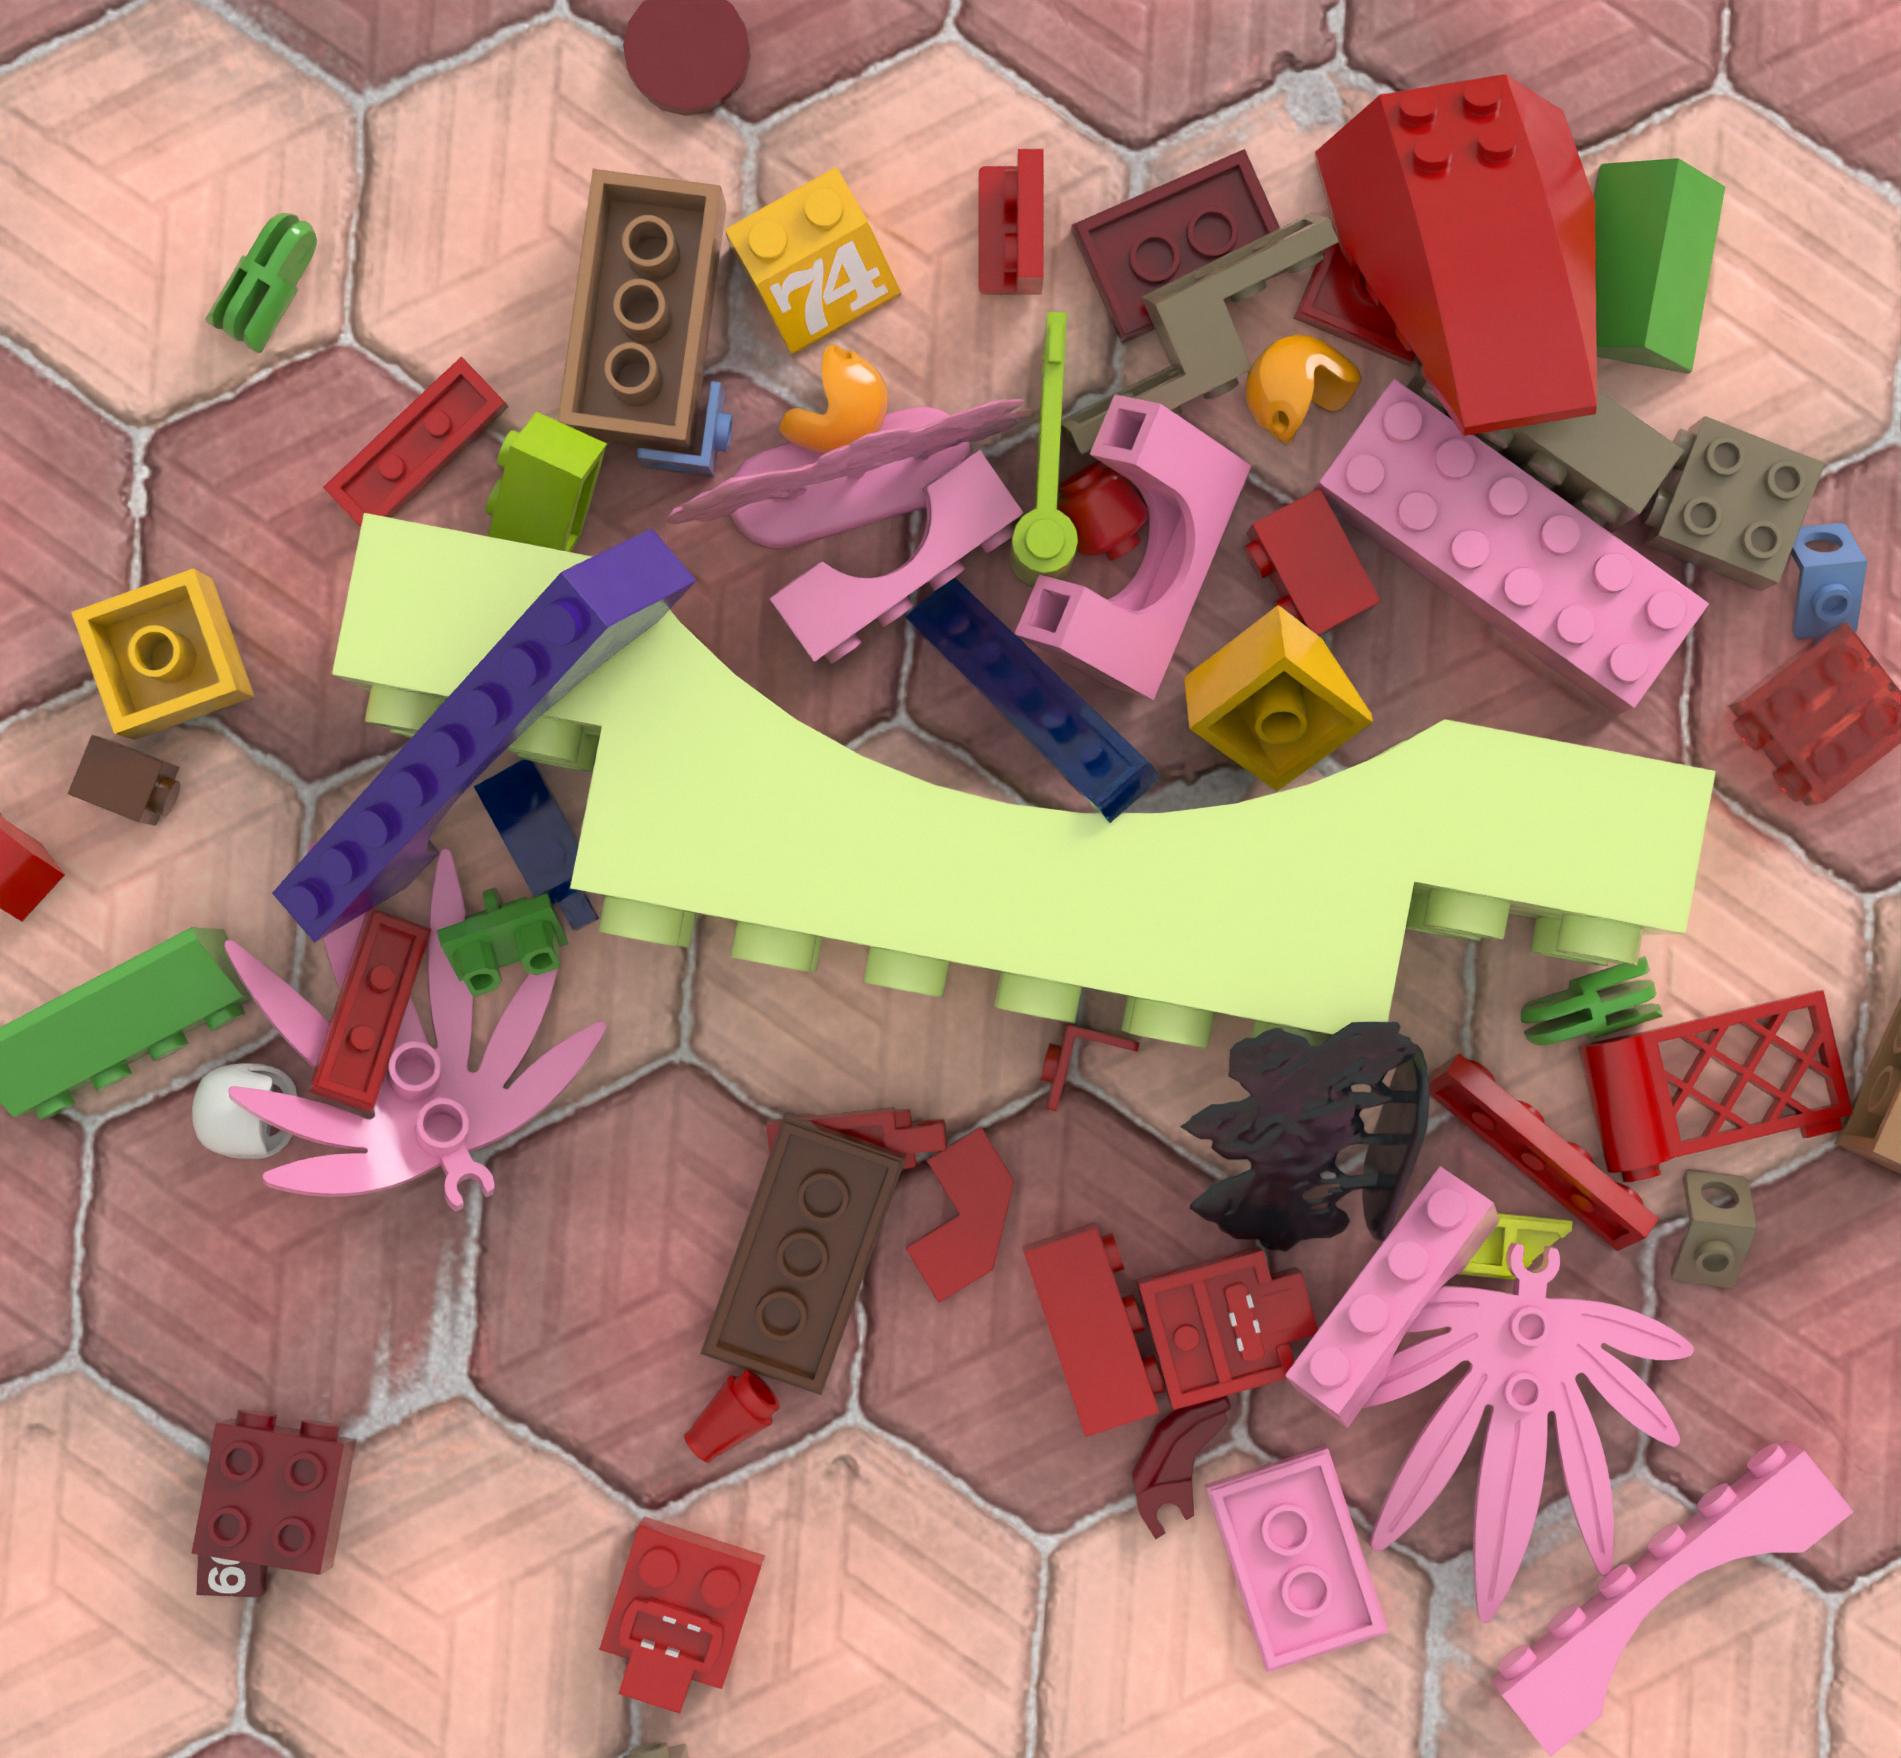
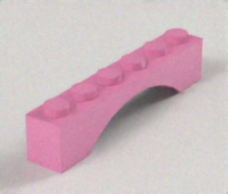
(1565, 1676)

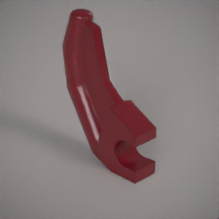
(1168, 1459)

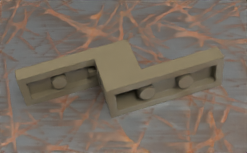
(1198, 327)

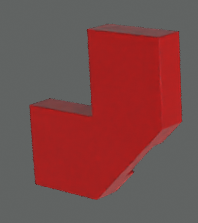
(969, 1242)

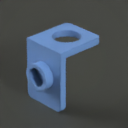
(716, 438)
(1828, 581)

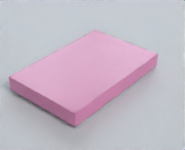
(1296, 1558)

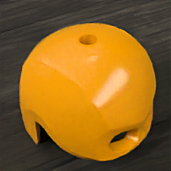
(1293, 375)
(855, 404)

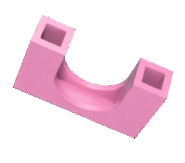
(1189, 500)

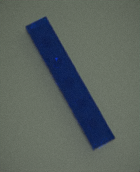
(1034, 700)

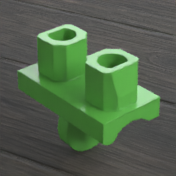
(502, 936)

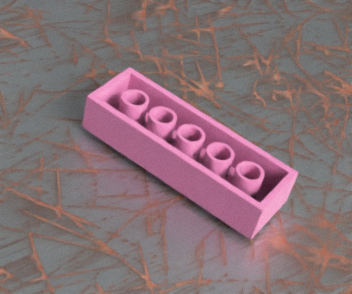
(1510, 549)

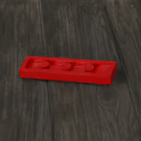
(1540, 1153)

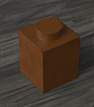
(125, 781)

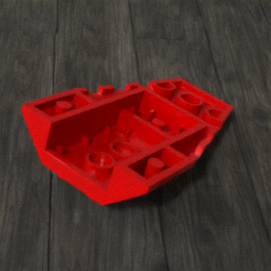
(1476, 244)

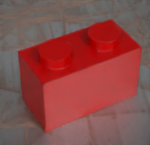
(1311, 564)

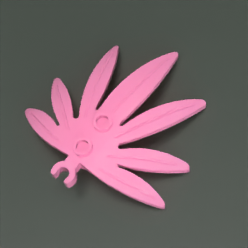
(429, 1101)
(1524, 1366)

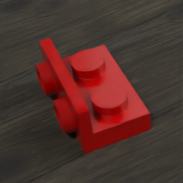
(1012, 226)

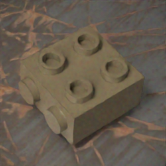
(1732, 503)

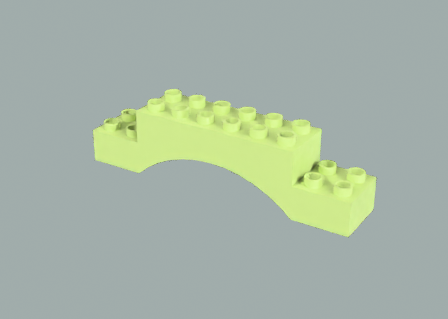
(1230, 909)

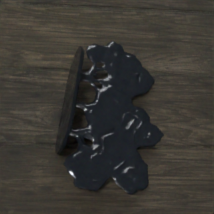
(1299, 1123)

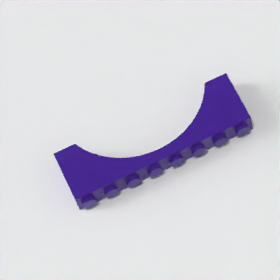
(546, 653)

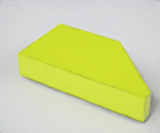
(1530, 1231)

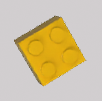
(162, 654)

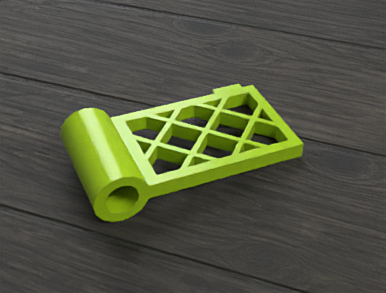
(1046, 537)

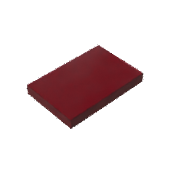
(1170, 235)

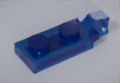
(537, 837)

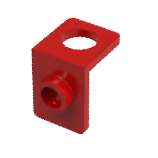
(1058, 1058)

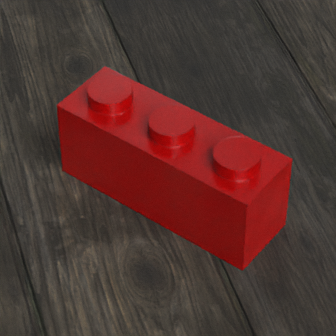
(1094, 1328)

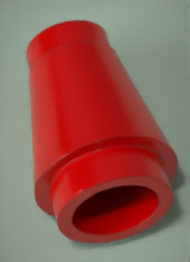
(733, 1415)

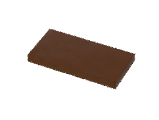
(803, 1253)

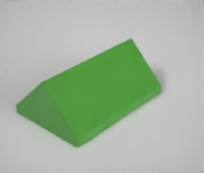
(1653, 260)

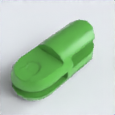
(264, 281)
(1583, 1009)

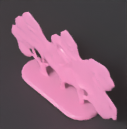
(804, 496)

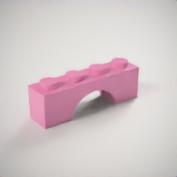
(963, 511)
(1416, 1259)

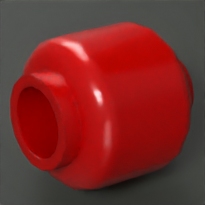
(1103, 511)

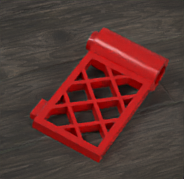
(1634, 1098)

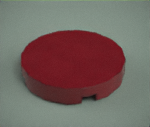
(686, 53)

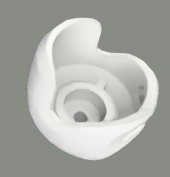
(228, 1127)

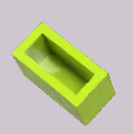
(544, 484)

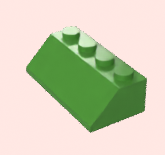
(117, 1020)

